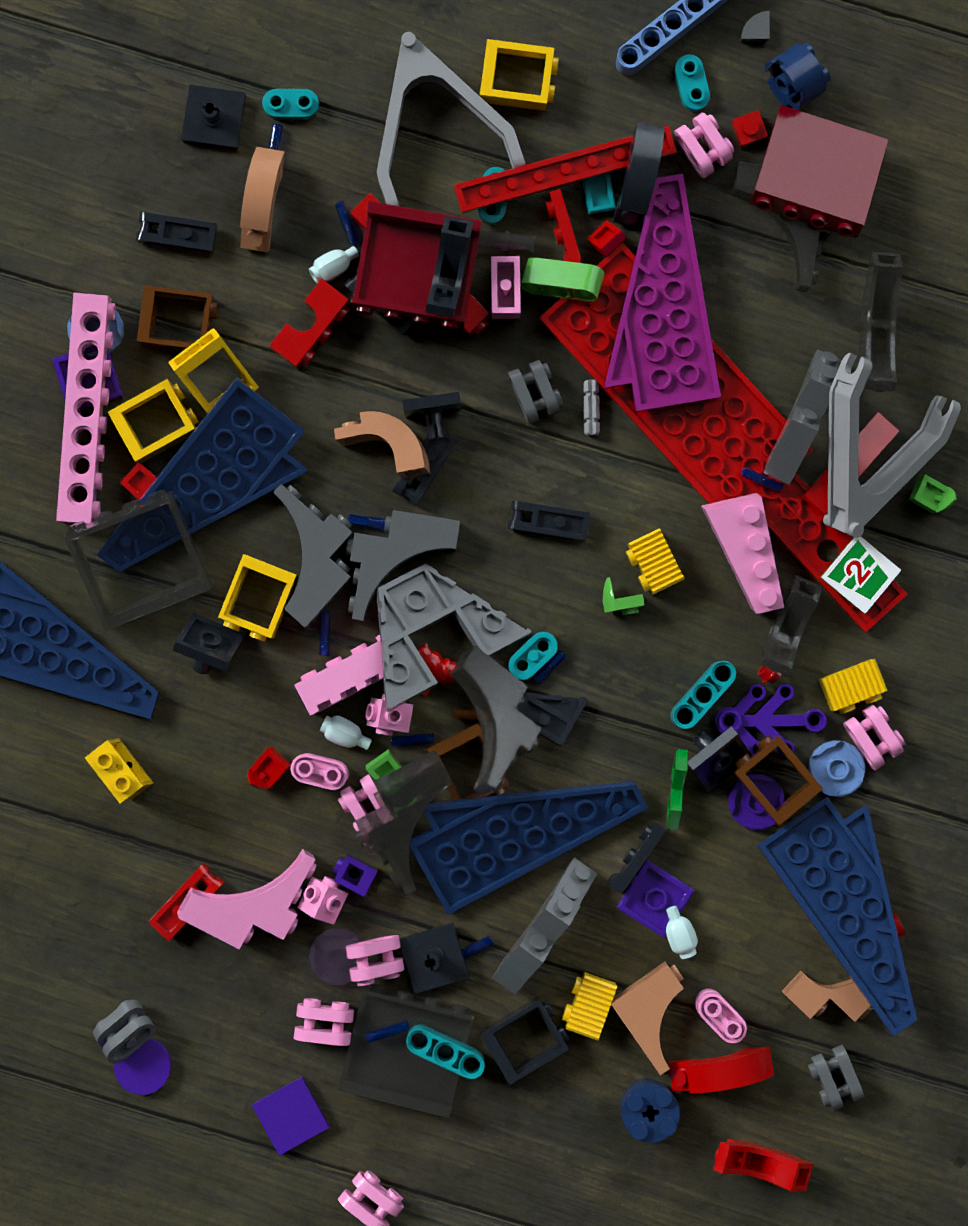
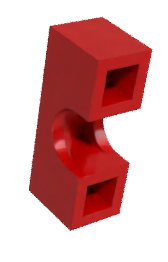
(298, 346)

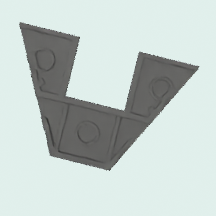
(417, 603)

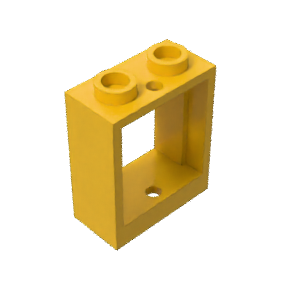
(516, 99)
(196, 355)
(128, 434)
(269, 570)
(111, 766)

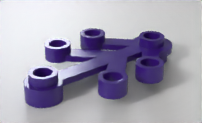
(764, 720)

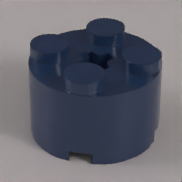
(797, 76)
(663, 1118)

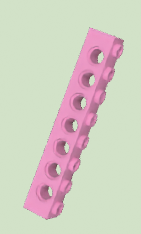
(85, 307)

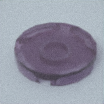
(329, 955)

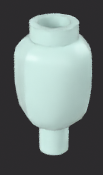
(332, 264)
(344, 732)
(681, 934)

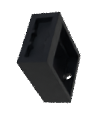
(499, 1054)

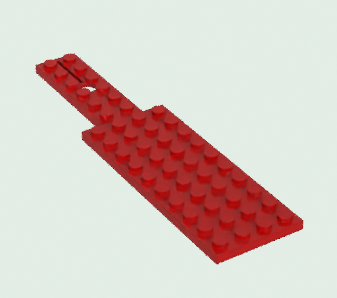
(709, 438)

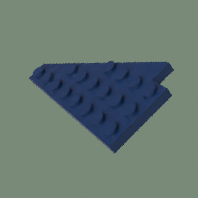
(221, 467)
(57, 654)
(498, 838)
(841, 888)

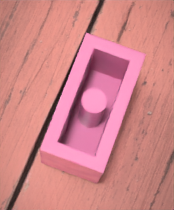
(505, 287)

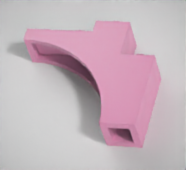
(267, 907)

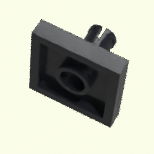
(213, 117)
(432, 409)
(208, 644)
(716, 757)
(434, 957)

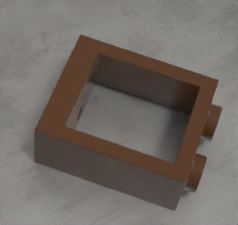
(149, 311)
(455, 741)
(795, 801)

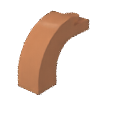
(259, 198)
(408, 450)

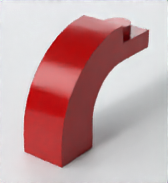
(722, 1072)
(763, 1163)

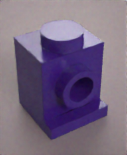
(362, 882)

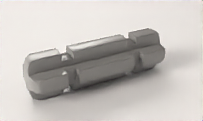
(591, 407)

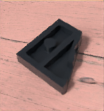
(553, 714)

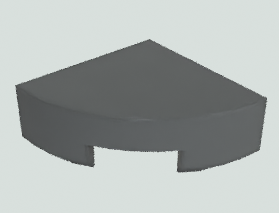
(757, 28)

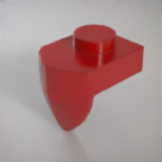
(267, 769)

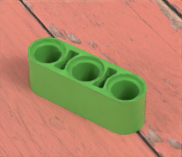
(562, 279)

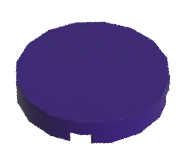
(745, 807)
(145, 1068)

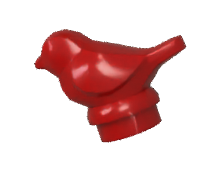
(438, 666)

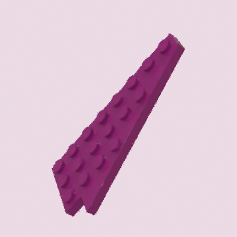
(664, 326)

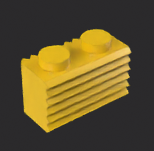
(654, 561)
(853, 685)
(589, 1006)

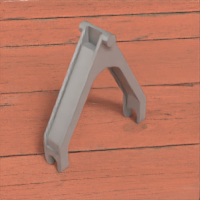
(417, 66)
(855, 504)

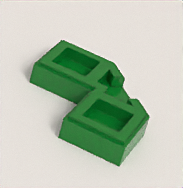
(678, 776)

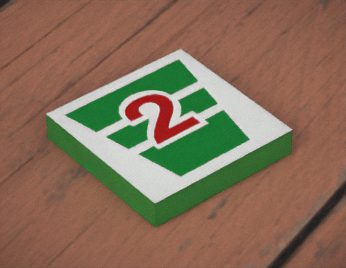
(860, 574)

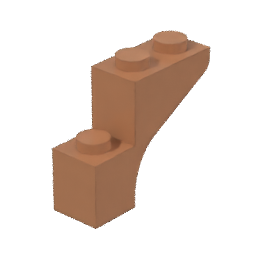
(812, 997)

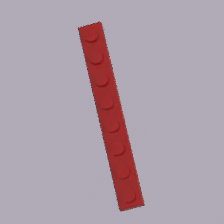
(550, 173)

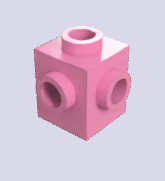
(386, 722)
(323, 899)

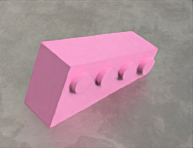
(746, 543)
(341, 678)

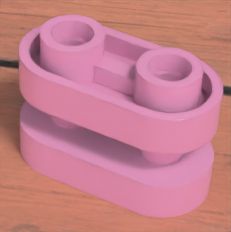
(719, 148)
(876, 720)
(319, 771)
(352, 800)
(366, 972)
(313, 1010)
(720, 1016)
(368, 1185)

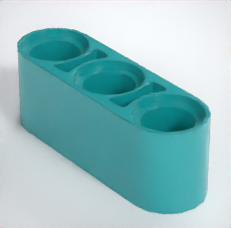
(716, 690)
(453, 1063)

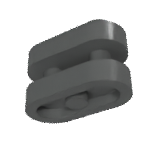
(540, 375)
(124, 1031)
(831, 1094)

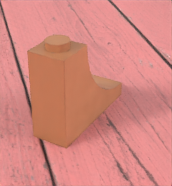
(643, 1007)

